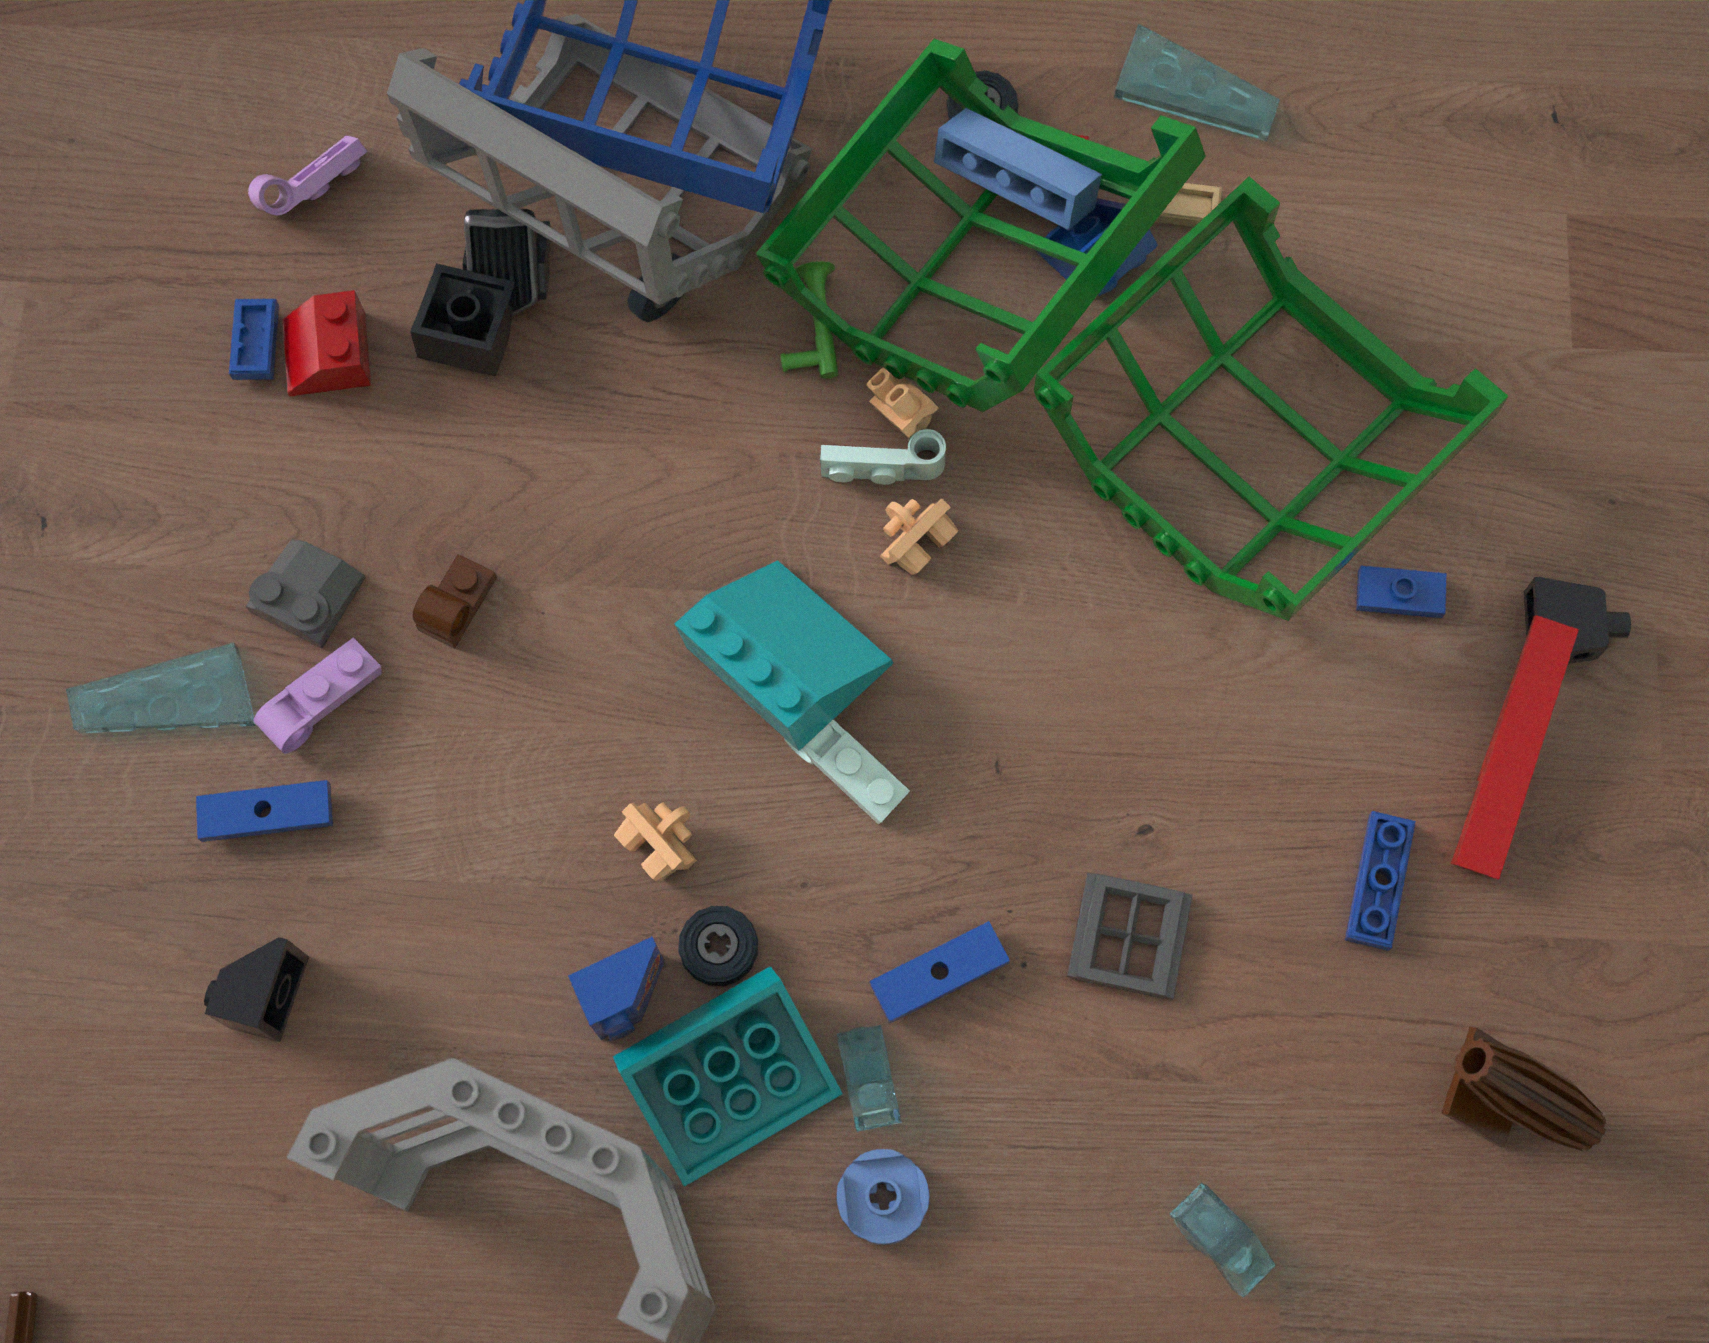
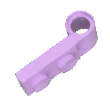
(310, 181)
(303, 703)

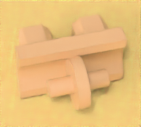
(901, 402)
(931, 521)
(644, 825)

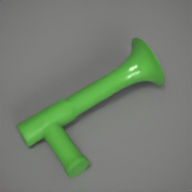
(815, 278)

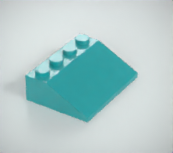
(782, 650)
(727, 1075)

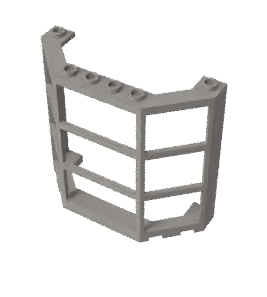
(454, 123)
(670, 1289)

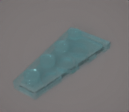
(1188, 86)
(185, 691)

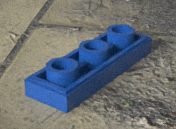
(239, 812)
(1377, 905)
(964, 959)

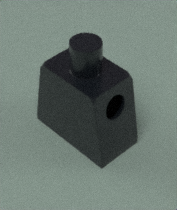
(1579, 608)

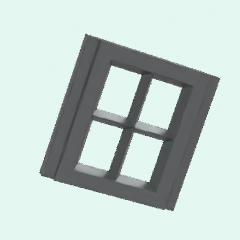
(1169, 942)

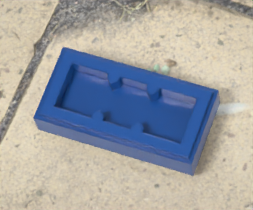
(254, 339)
(1401, 591)

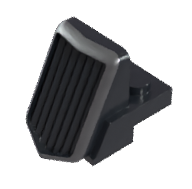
(509, 251)

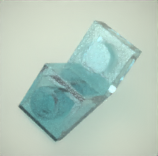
(868, 1078)
(1223, 1238)

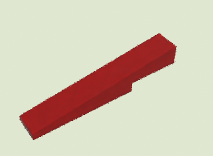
(1515, 748)

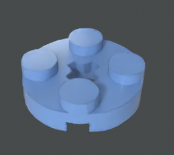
(861, 1181)

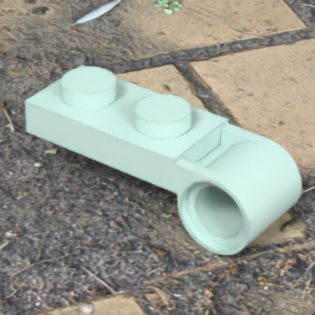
(885, 464)
(854, 771)

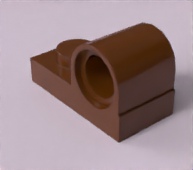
(449, 609)

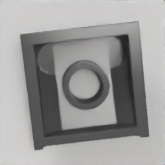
(305, 591)

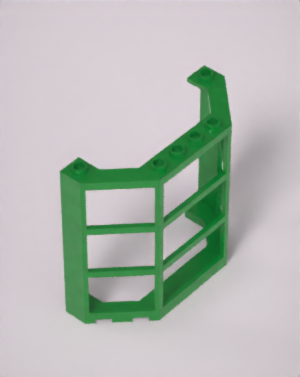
(945, 66)
(1254, 215)

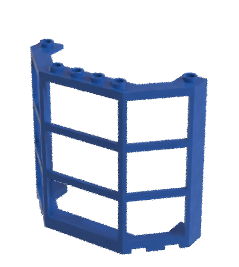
(642, 157)

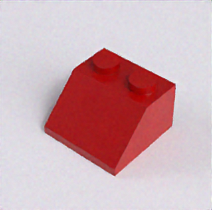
(326, 345)

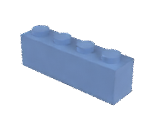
(1017, 168)

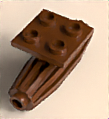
(1506, 1086)

